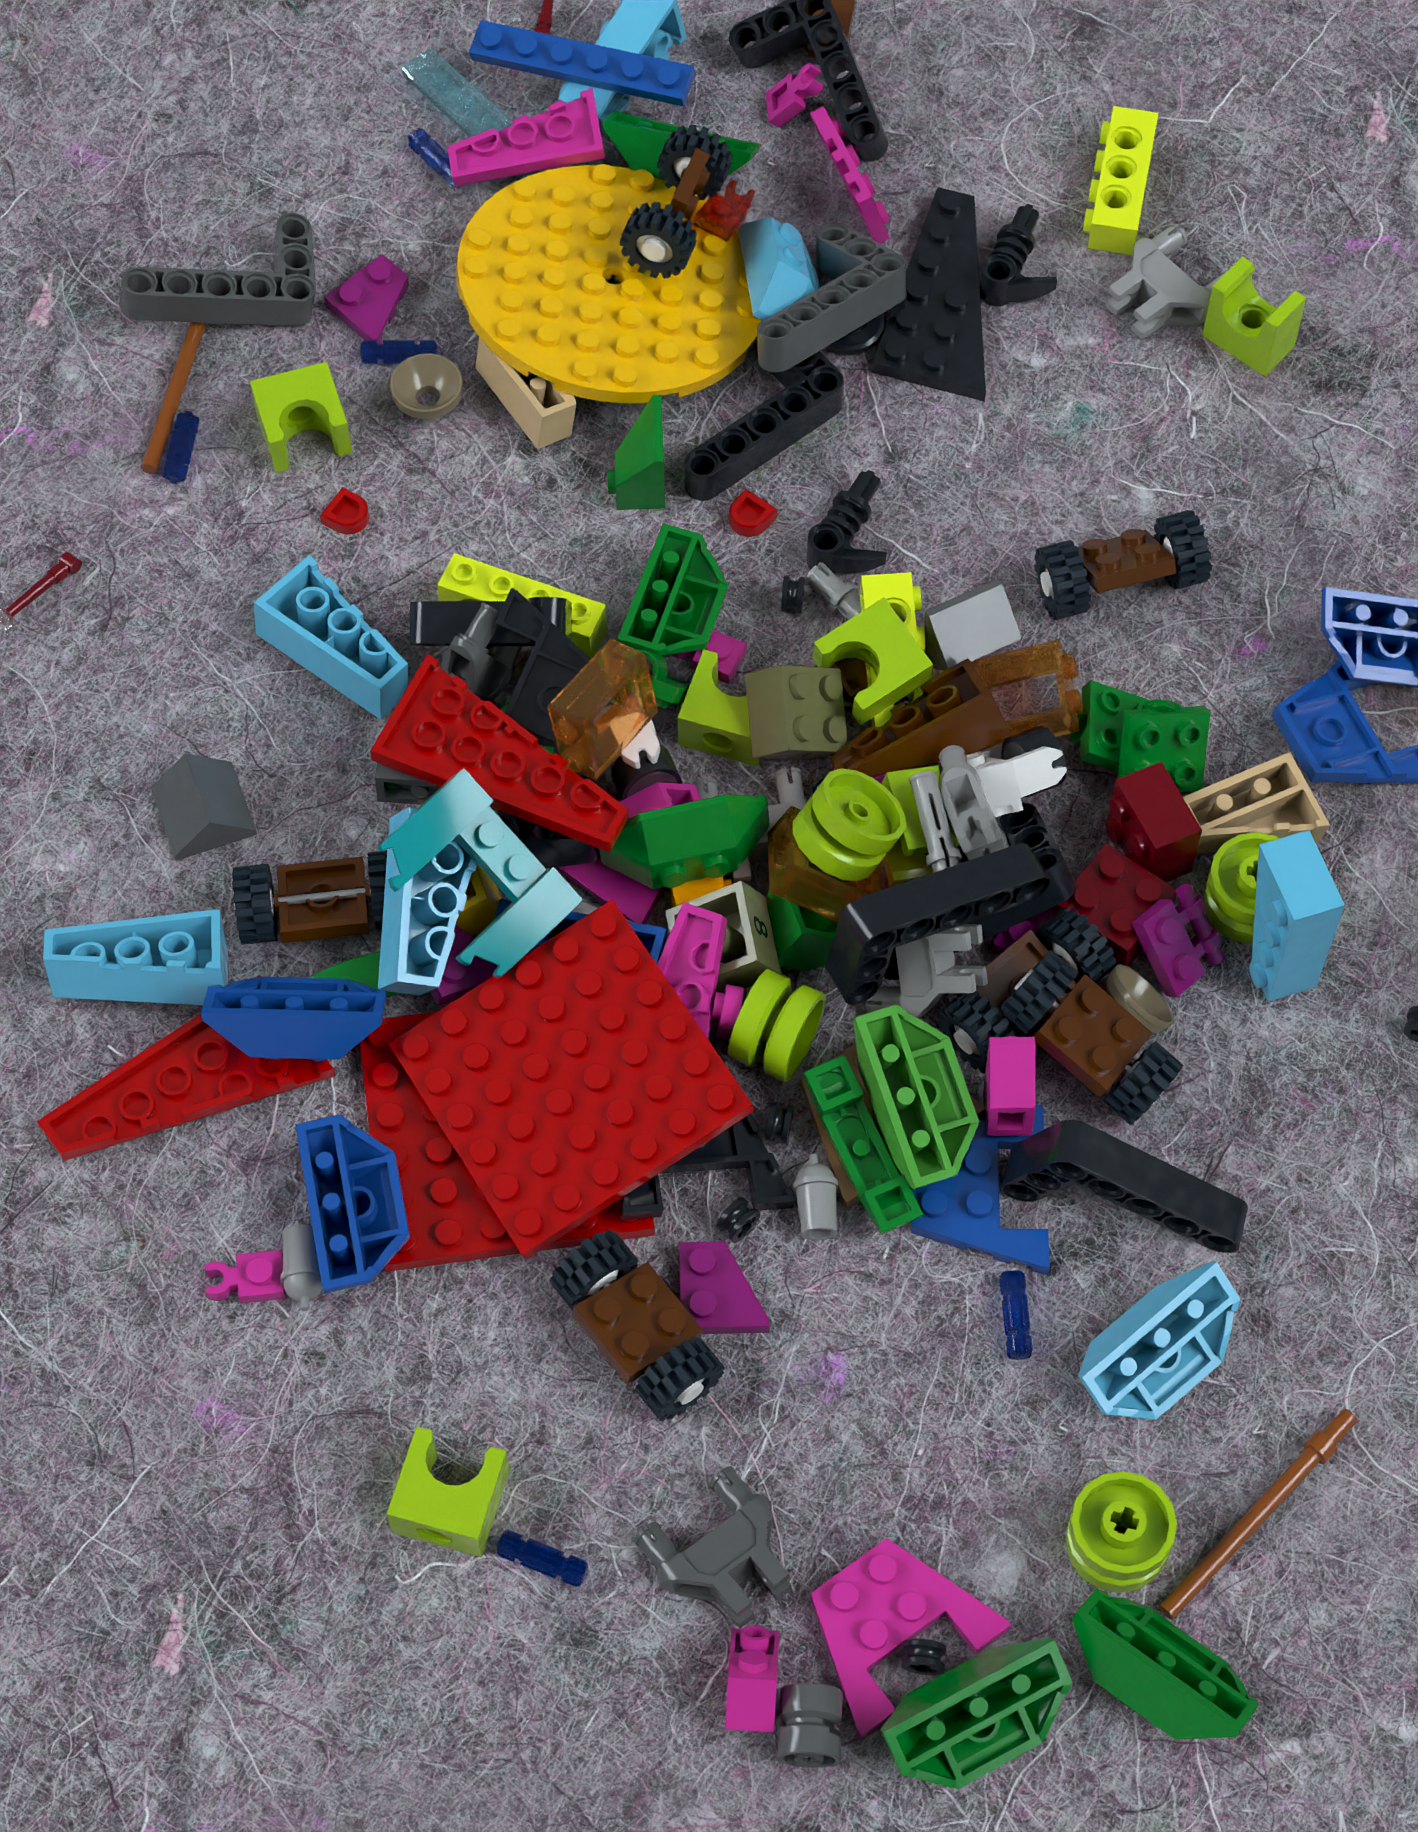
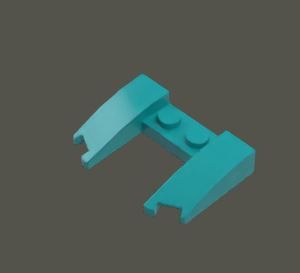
(537, 895)

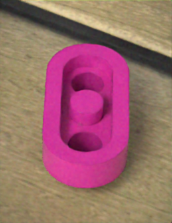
(726, 1010)

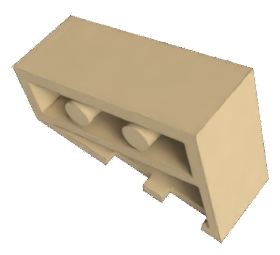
(534, 404)
(1262, 799)

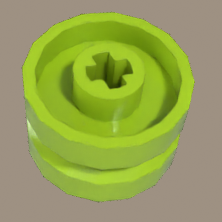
(849, 824)
(1232, 886)
(776, 1025)
(1124, 1504)

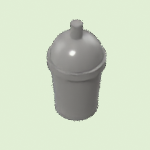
(816, 1200)
(300, 1265)

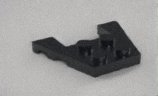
(548, 670)
(732, 1149)

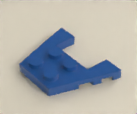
(1335, 737)
(967, 1206)

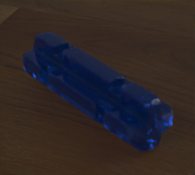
(431, 153)
(394, 350)
(181, 447)
(1016, 1315)
(542, 1558)

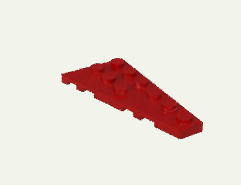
(448, 728)
(170, 1084)

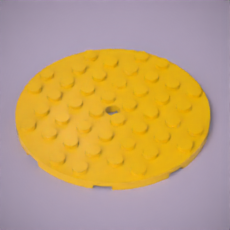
(541, 301)

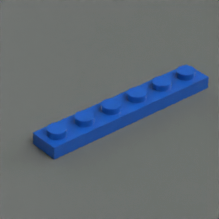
(582, 63)

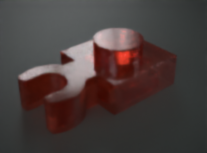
(725, 214)

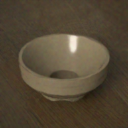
(426, 374)
(1139, 998)

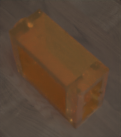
(1032, 663)
(613, 674)
(804, 886)

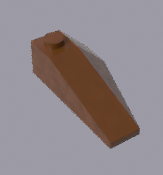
(951, 711)

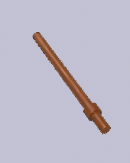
(172, 397)
(1318, 1449)

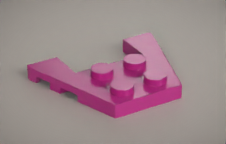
(877, 1607)

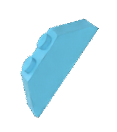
(775, 266)
(1162, 1345)

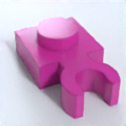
(787, 96)
(729, 652)
(254, 1277)

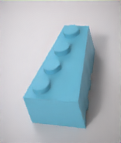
(639, 28)
(328, 637)
(1293, 916)
(421, 917)
(139, 959)

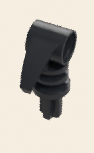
(1001, 271)
(839, 529)

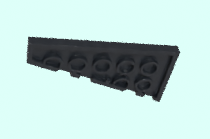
(937, 328)

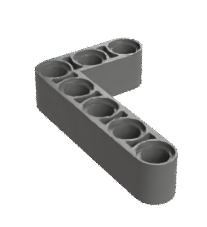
(864, 286)
(231, 296)

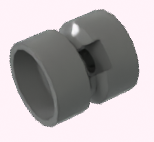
(809, 1730)

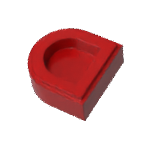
(346, 513)
(750, 514)

